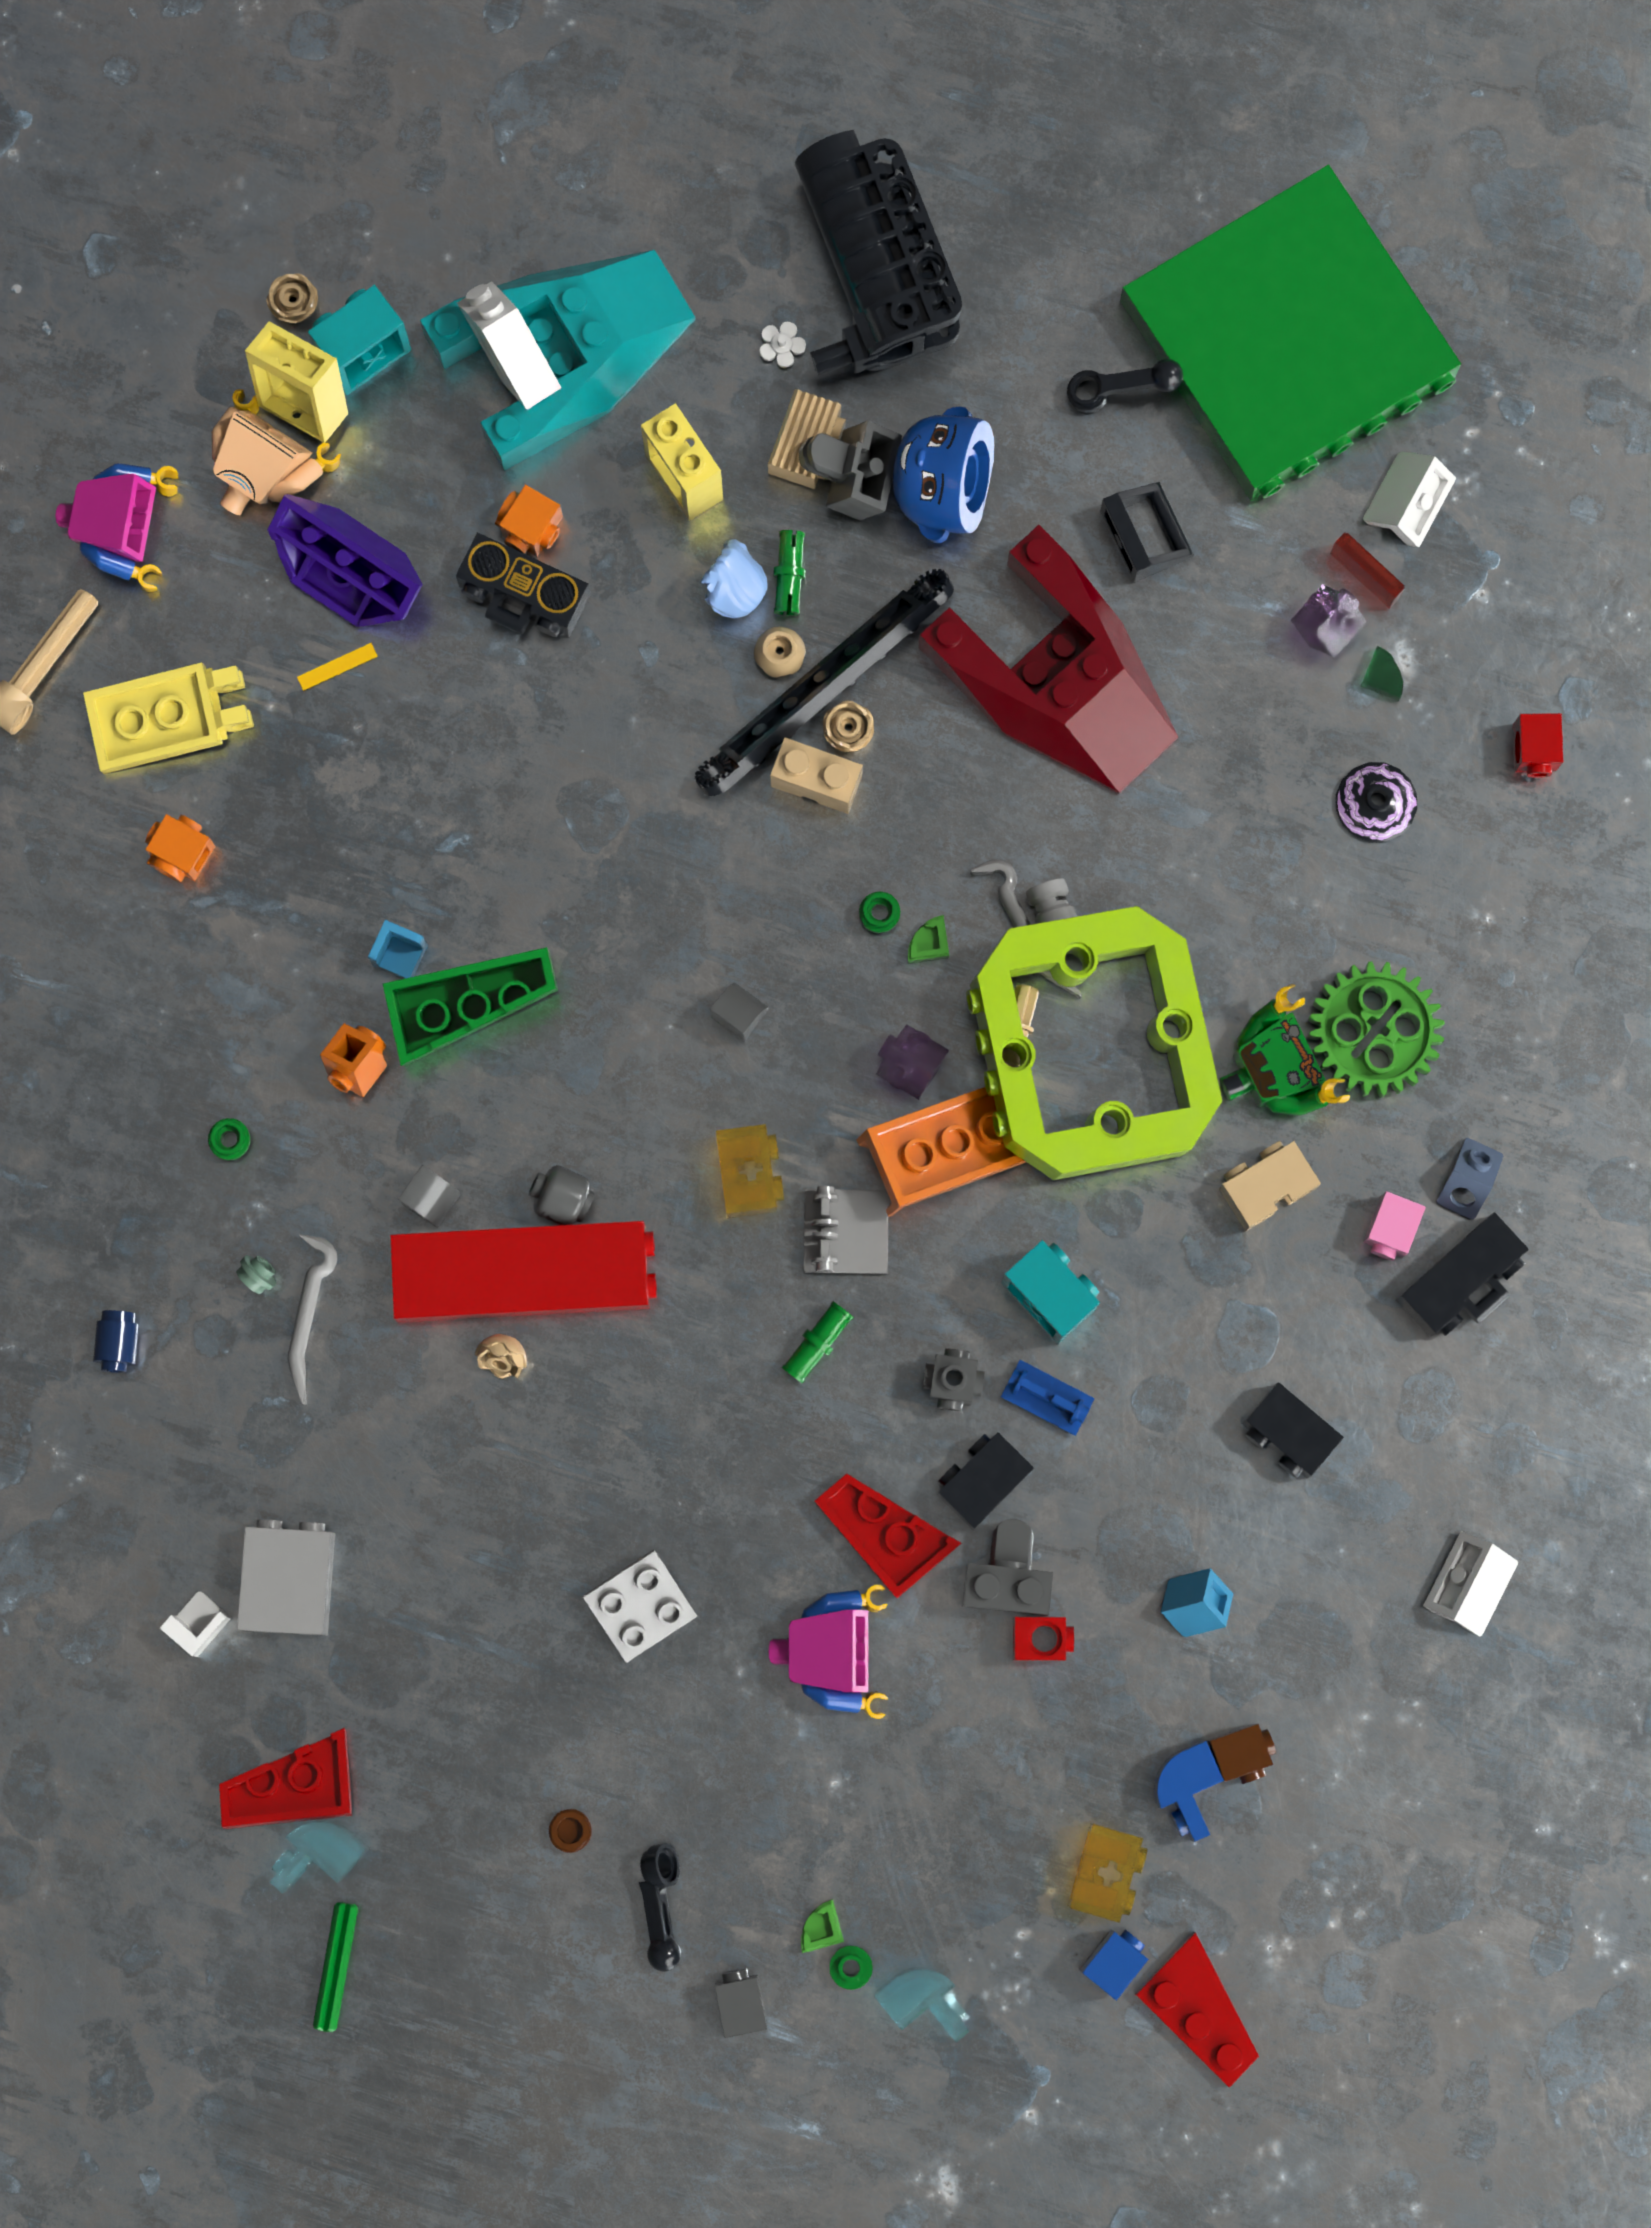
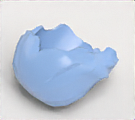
(735, 581)

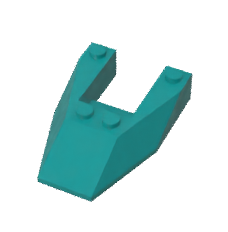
(597, 331)

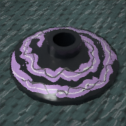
(1373, 821)

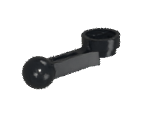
(1164, 375)
(660, 1870)

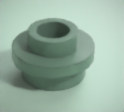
(256, 1273)

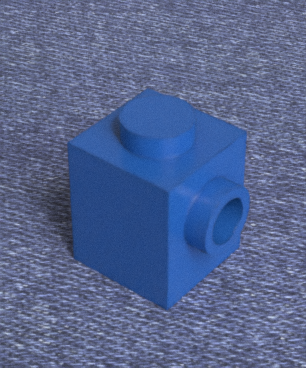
(1115, 1962)

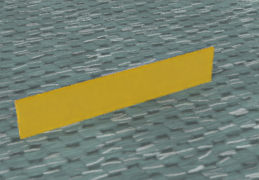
(337, 666)

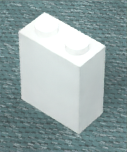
(508, 344)

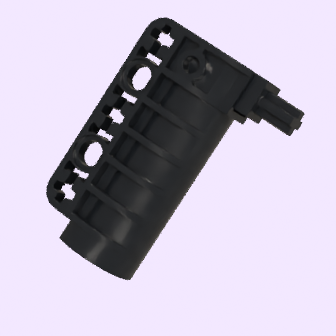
(872, 255)

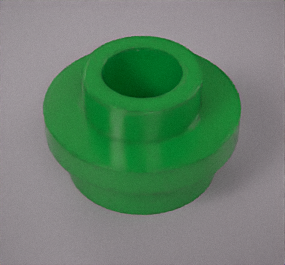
(884, 900)
(220, 1129)
(851, 1953)

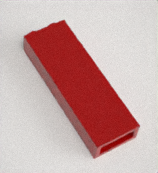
(522, 1271)

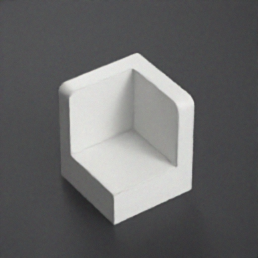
(196, 1624)

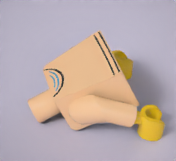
(260, 459)

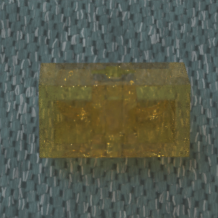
(735, 1149)
(1099, 1849)

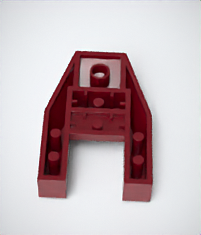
(1077, 691)

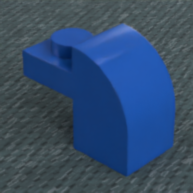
(1180, 1778)

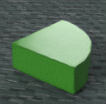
(929, 942)
(821, 1928)

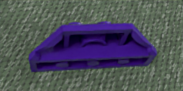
(343, 562)

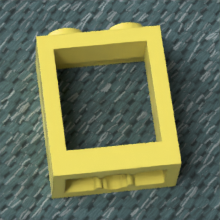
(296, 378)
(685, 470)

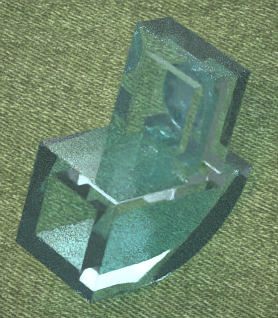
(324, 1843)
(915, 1991)

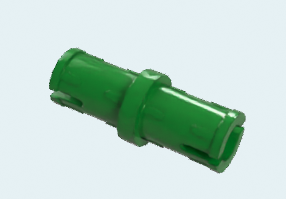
(789, 573)
(817, 1342)

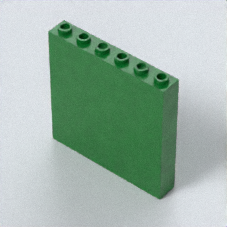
(1291, 333)

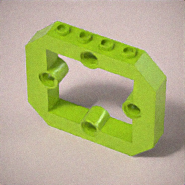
(1190, 1058)

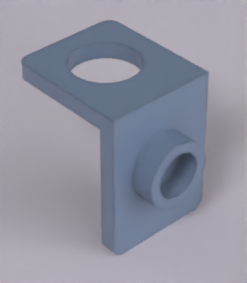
(1475, 1171)

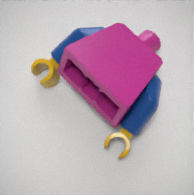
(114, 517)
(831, 1651)

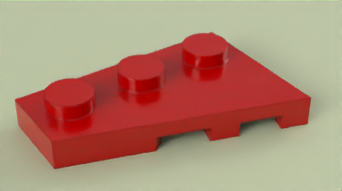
(886, 1536)
(295, 1788)
(1199, 2011)

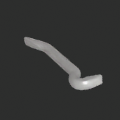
(1012, 905)
(306, 1310)

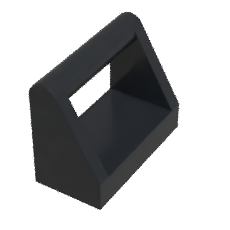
(1127, 540)

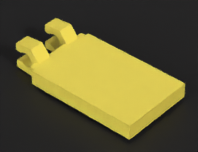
(163, 715)

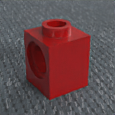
(1538, 744)
(1022, 1638)

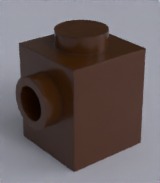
(1243, 1753)

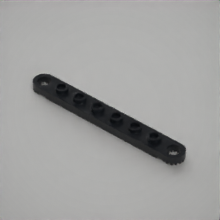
(824, 682)

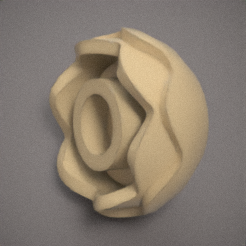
(292, 286)
(779, 664)
(853, 714)
(501, 1355)

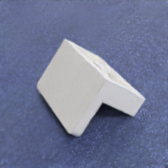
(1410, 496)
(1471, 1583)

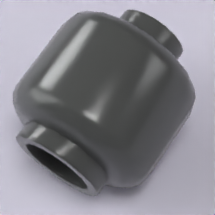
(561, 1196)

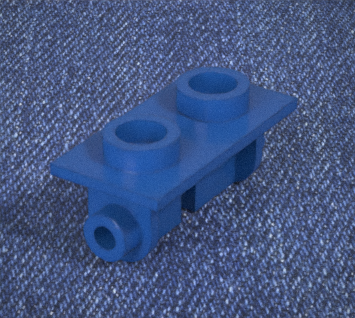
(1047, 1397)

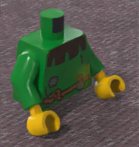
(1278, 1063)

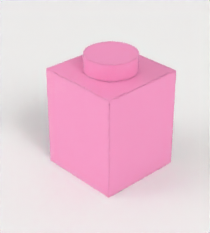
(1393, 1226)

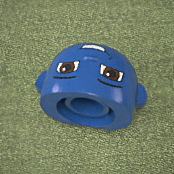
(944, 473)

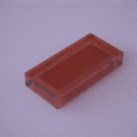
(1367, 570)

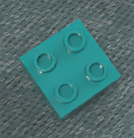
(362, 336)
(1051, 1290)

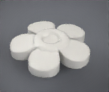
(781, 344)

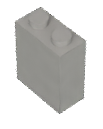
(286, 1578)

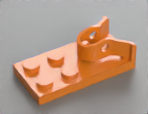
(938, 1149)

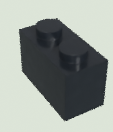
(1291, 1432)
(984, 1479)

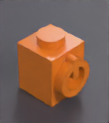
(529, 521)
(178, 848)
(354, 1059)

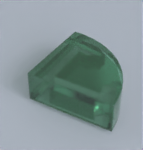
(1383, 675)

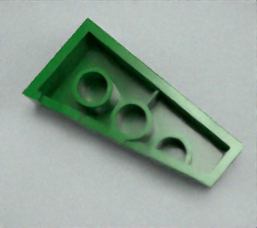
(455, 1002)

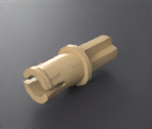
(1026, 1001)

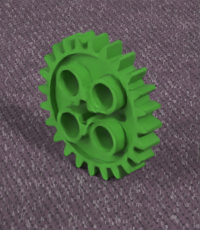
(1404, 1052)

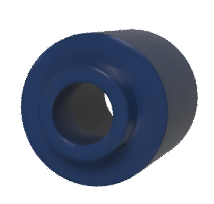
(116, 1341)

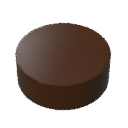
(570, 1830)

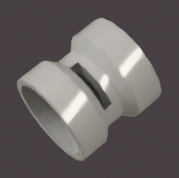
(1050, 901)

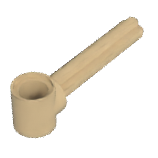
(14, 696)

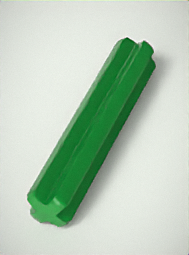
(335, 1967)

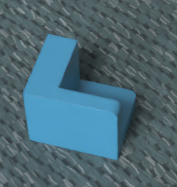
(397, 950)
(1197, 1603)

